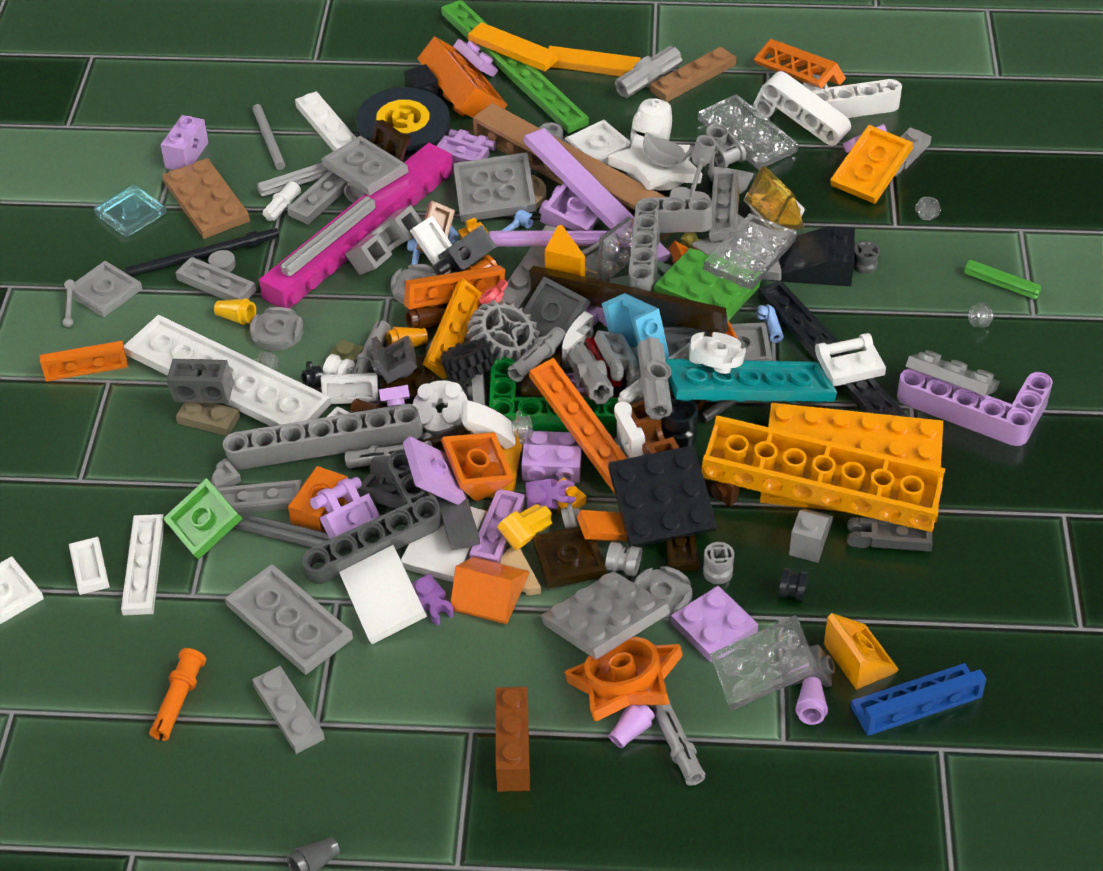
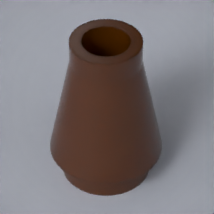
(424, 317)

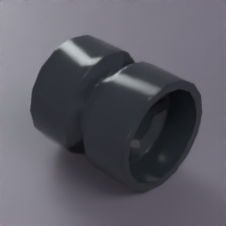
(681, 422)

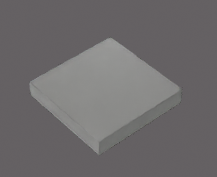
(105, 289)

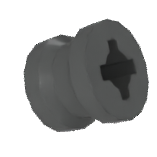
(866, 257)

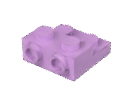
(567, 210)
(551, 457)

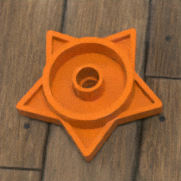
(626, 676)

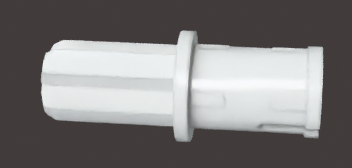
(281, 201)

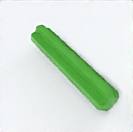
(1003, 279)

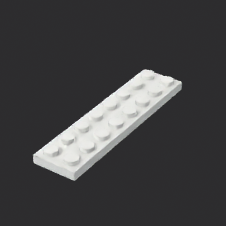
(256, 388)

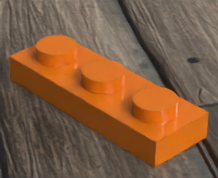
(83, 361)

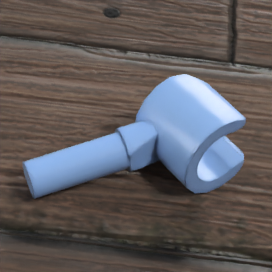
(521, 218)
(411, 246)

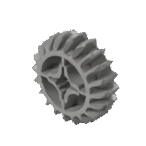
(506, 327)

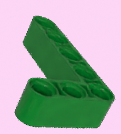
(543, 417)

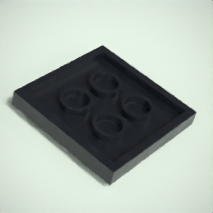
(662, 496)

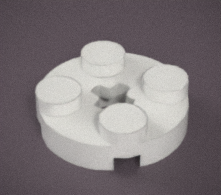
(716, 351)
(433, 394)

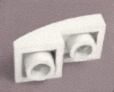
(576, 335)
(483, 419)

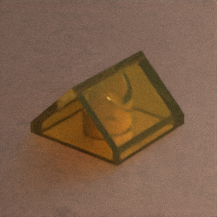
(774, 200)

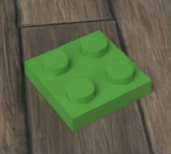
(202, 518)

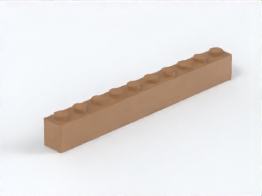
(509, 134)

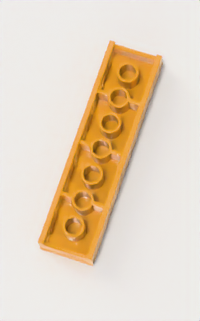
(823, 473)

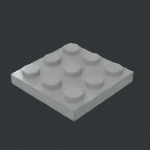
(494, 187)
(605, 614)

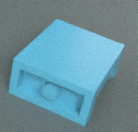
(634, 320)

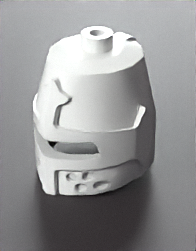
(654, 118)

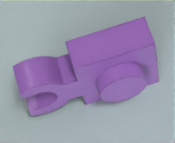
(548, 493)
(432, 597)

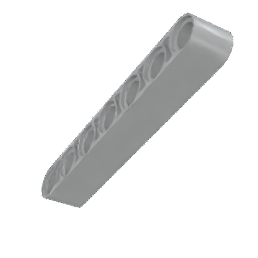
(322, 436)

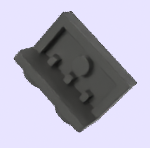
(394, 360)
(380, 484)

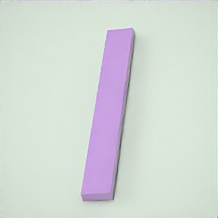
(581, 181)

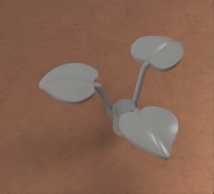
(668, 153)

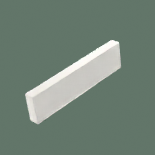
(143, 565)

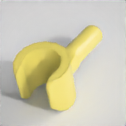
(689, 238)

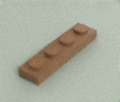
(693, 74)

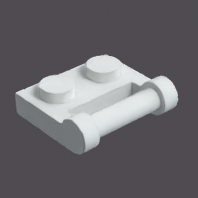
(851, 366)
(628, 437)

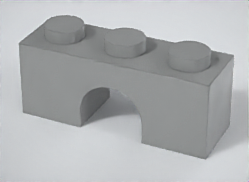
(377, 245)

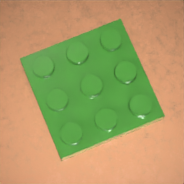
(689, 281)

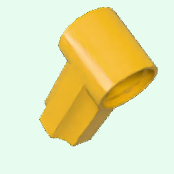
(523, 526)

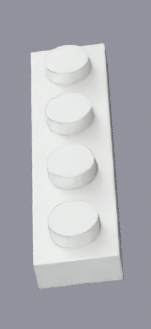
(324, 120)

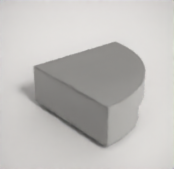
(225, 475)

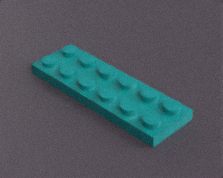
(751, 381)

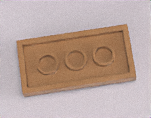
(205, 198)

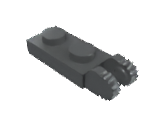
(886, 535)

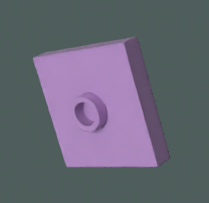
(432, 470)

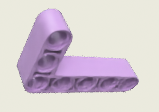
(975, 411)

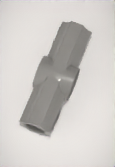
(648, 71)
(590, 374)
(654, 378)

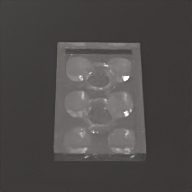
(764, 662)

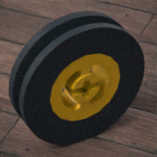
(410, 112)

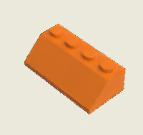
(459, 79)

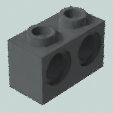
(200, 380)

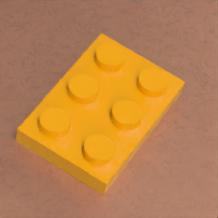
(871, 164)

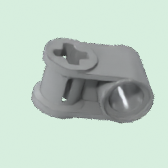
(728, 147)

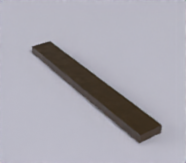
(671, 308)

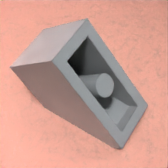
(809, 534)

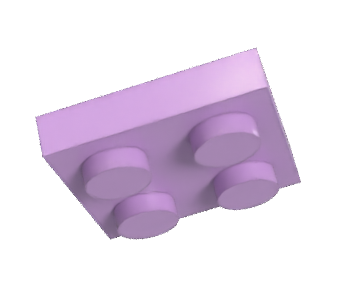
(713, 622)

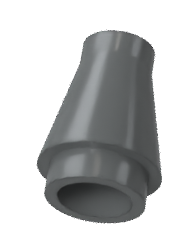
(313, 855)

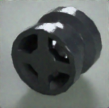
(793, 584)

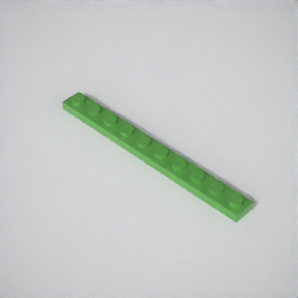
(524, 76)

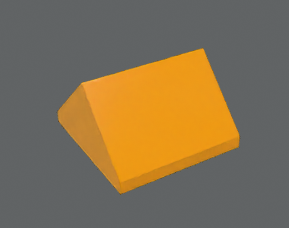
(564, 254)
(857, 651)

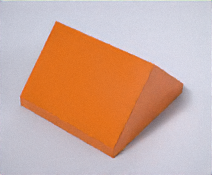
(478, 463)
(487, 589)

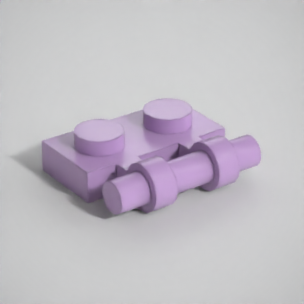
(466, 146)
(344, 518)

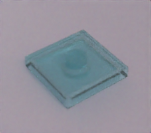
(130, 210)

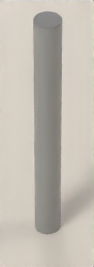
(268, 137)

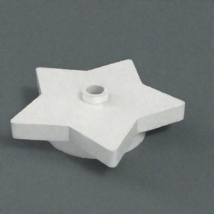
(650, 174)

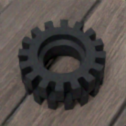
(467, 360)

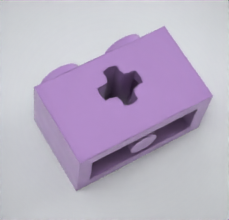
(184, 142)

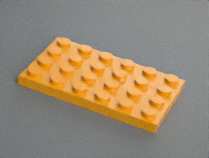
(885, 434)

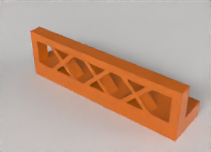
(799, 59)

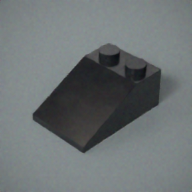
(820, 257)

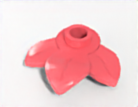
(494, 293)

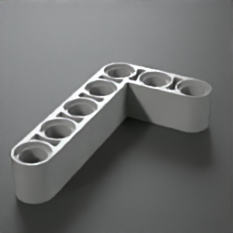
(662, 216)

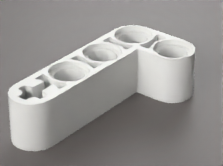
(861, 98)
(802, 106)

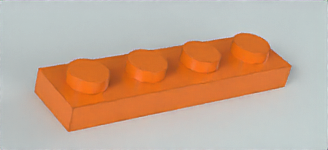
(439, 288)

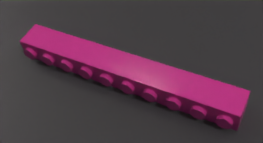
(426, 171)

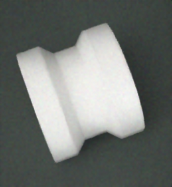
(334, 365)

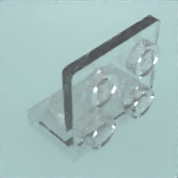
(612, 253)

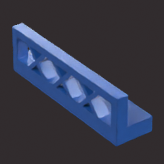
(917, 702)

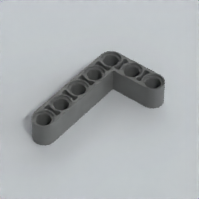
(380, 527)

